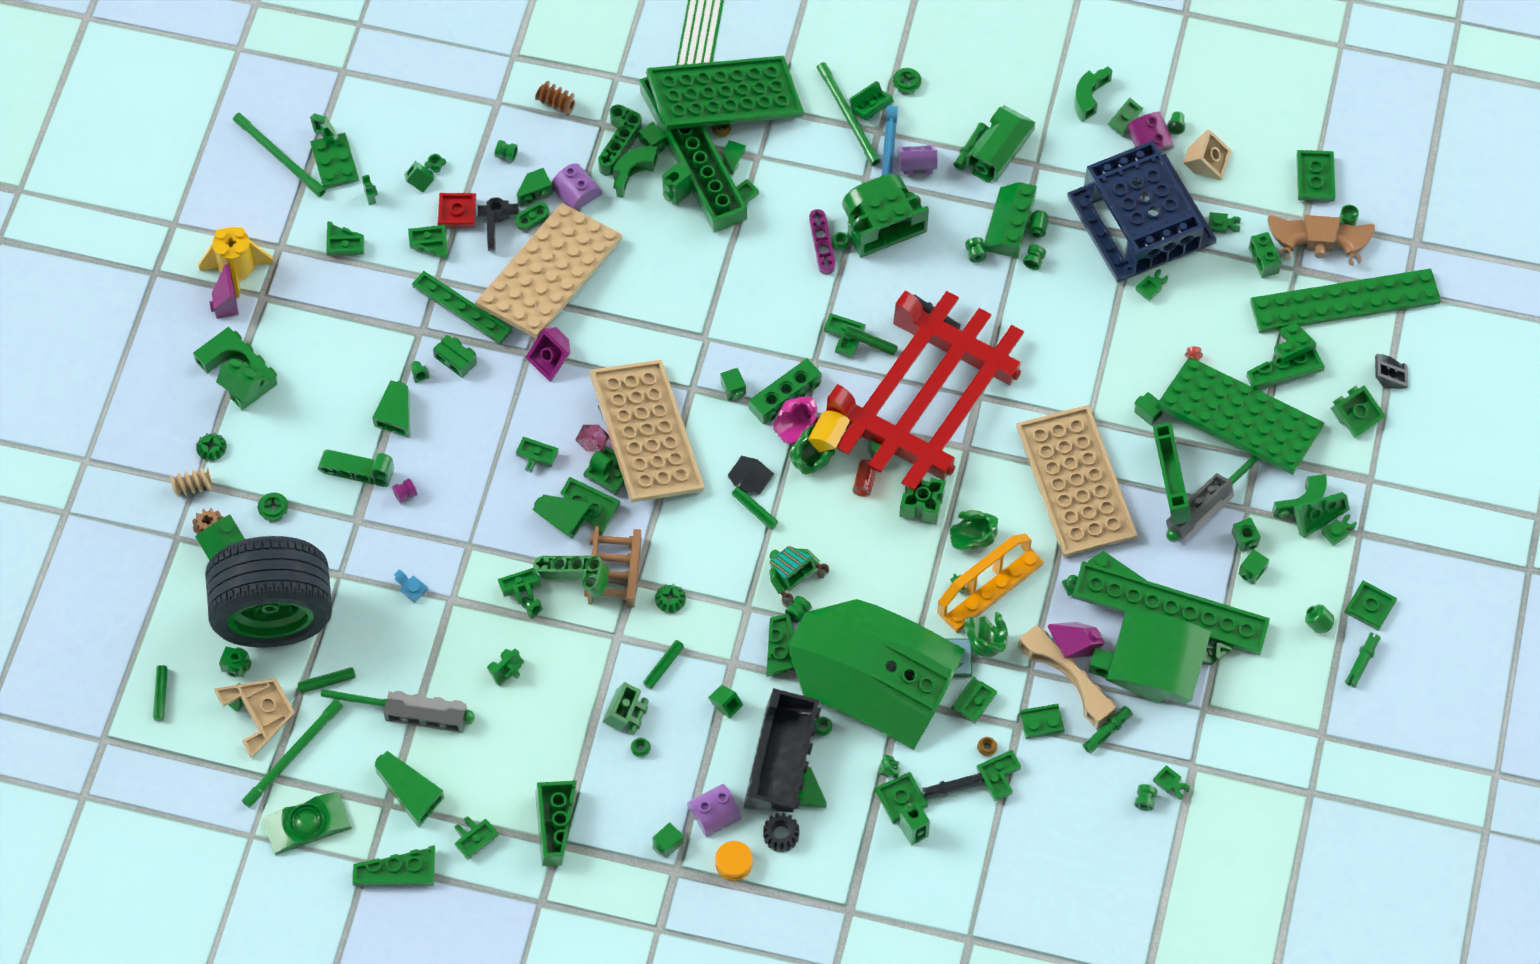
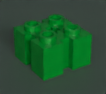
(923, 501)

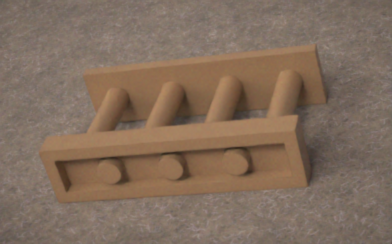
(631, 559)

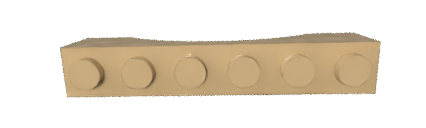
(1041, 648)

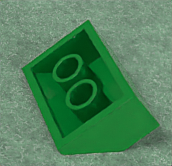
(219, 536)

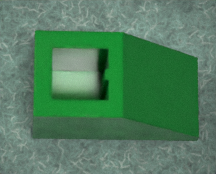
(534, 187)

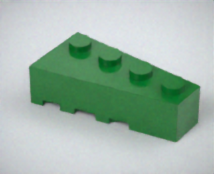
(554, 810)

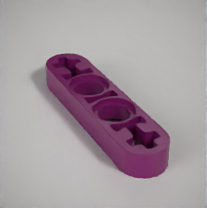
(822, 241)

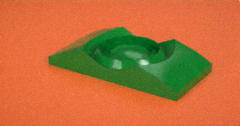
(306, 822)

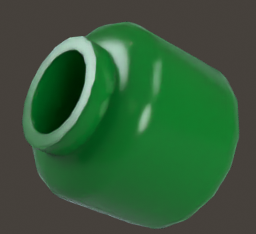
(1319, 618)

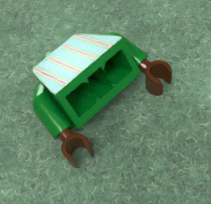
(791, 568)

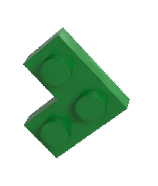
(836, 326)
(1296, 343)
(994, 774)

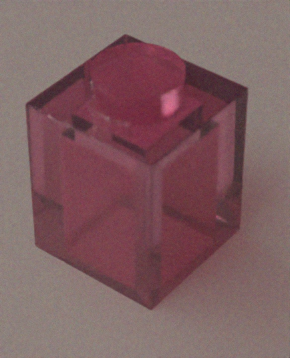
(592, 438)

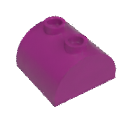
(1150, 128)

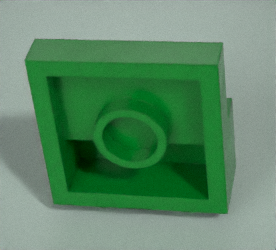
(1357, 410)

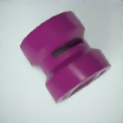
(404, 490)

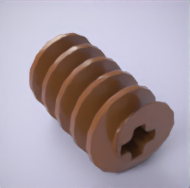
(555, 98)

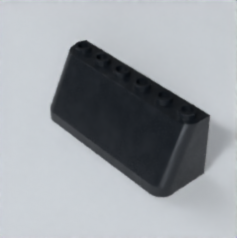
(782, 752)

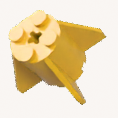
(234, 248)

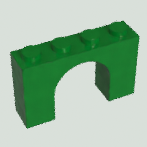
(229, 345)

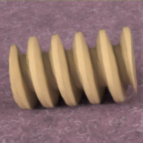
(191, 482)

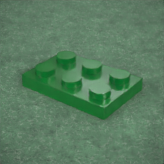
(334, 161)
(1315, 175)

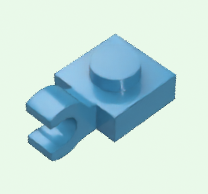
(412, 587)

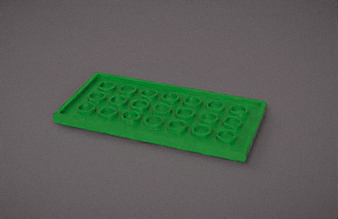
(724, 92)
(1240, 415)

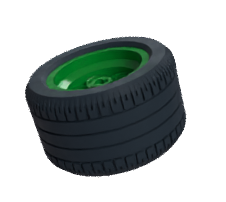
(268, 591)

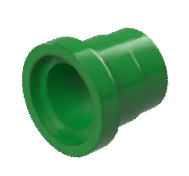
(1176, 124)

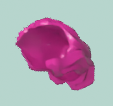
(794, 418)

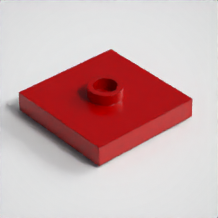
(457, 210)

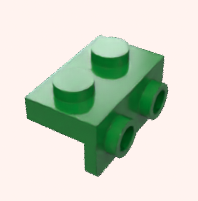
(870, 101)

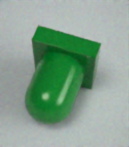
(418, 371)
(1069, 584)
(533, 607)

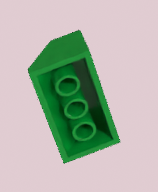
(1010, 219)

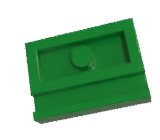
(974, 700)
(1041, 721)

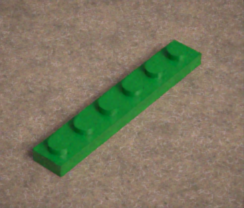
(462, 307)

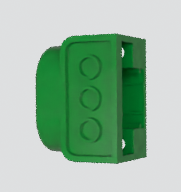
(883, 214)

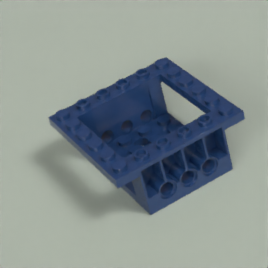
(1150, 238)

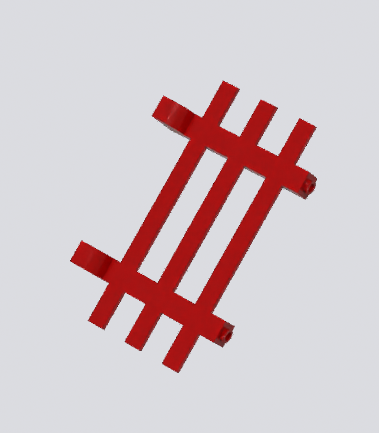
(959, 346)

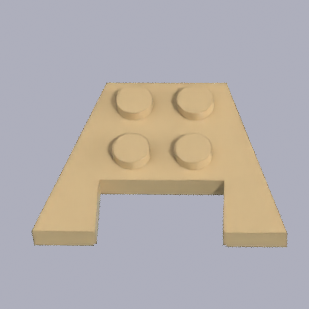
(265, 705)

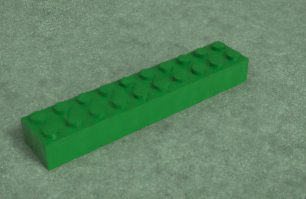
(708, 173)

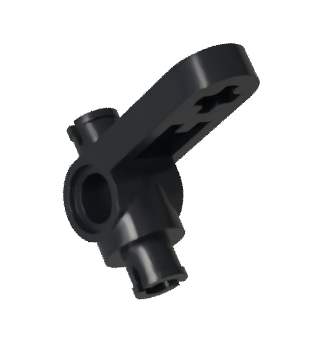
(493, 217)

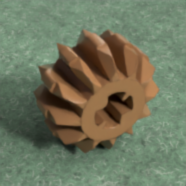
(201, 520)

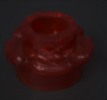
(1194, 352)

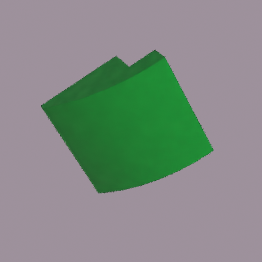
(1158, 656)

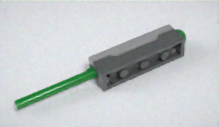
(1207, 503)
(415, 709)

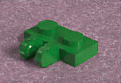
(519, 582)
(476, 838)

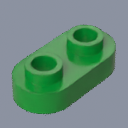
(531, 216)

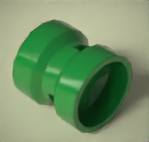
(506, 150)
(1349, 215)
(975, 248)
(1034, 257)
(798, 608)
(1145, 797)

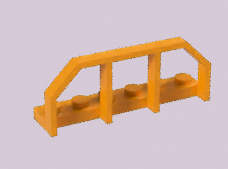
(993, 589)

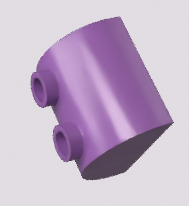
(917, 158)
(575, 186)
(714, 810)

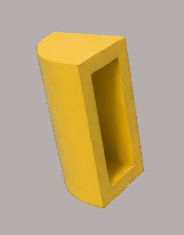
(828, 430)

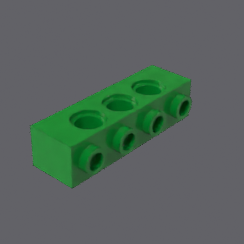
(804, 371)

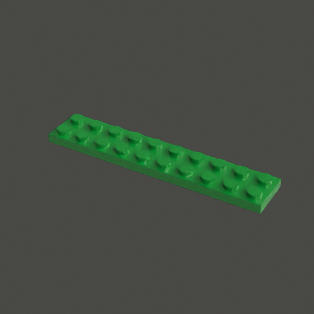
(1345, 300)
(1128, 593)

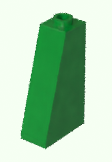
(410, 788)

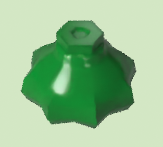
(889, 767)

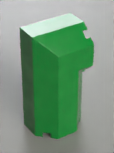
(999, 144)

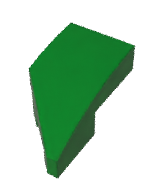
(323, 126)
(732, 154)

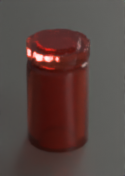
(864, 479)

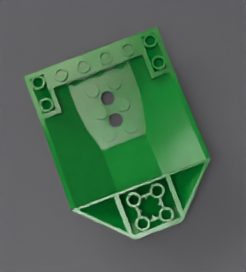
(843, 661)

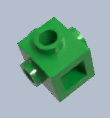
(235, 661)

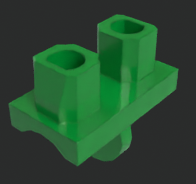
(506, 668)

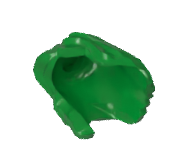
(806, 456)
(974, 531)
(984, 637)

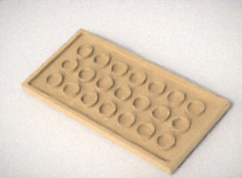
(549, 270)
(646, 431)
(1076, 481)

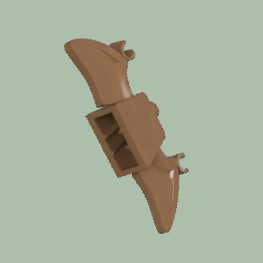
(1320, 235)

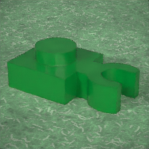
(369, 189)
(1220, 222)
(1151, 286)
(1338, 531)
(1169, 780)

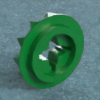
(909, 74)
(215, 452)
(266, 502)
(675, 604)

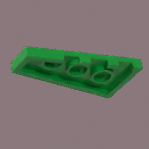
(1277, 371)
(407, 869)

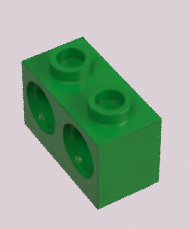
(1265, 254)

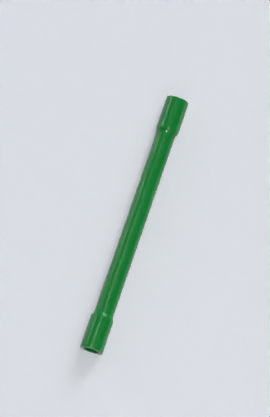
(247, 126)
(869, 151)
(257, 791)

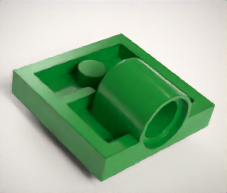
(605, 470)

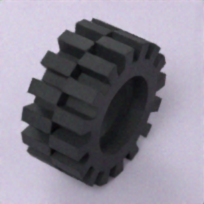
(785, 843)

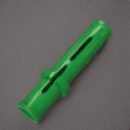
(964, 151)
(1362, 660)
(1114, 723)

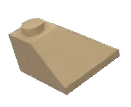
(1208, 156)

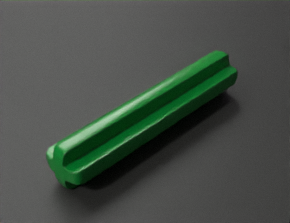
(871, 340)
(755, 508)
(663, 664)
(326, 680)
(160, 692)

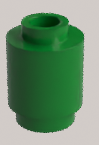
(1038, 224)

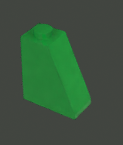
(394, 409)
(563, 513)

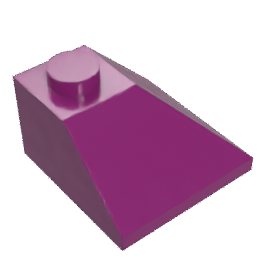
(223, 295)
(549, 352)
(1076, 639)

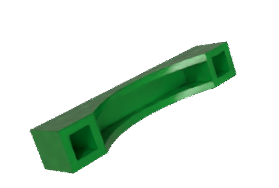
(1172, 474)

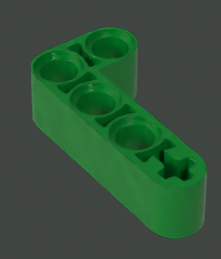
(617, 142)
(358, 468)
(586, 568)

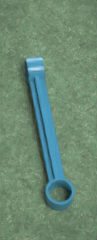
(889, 140)

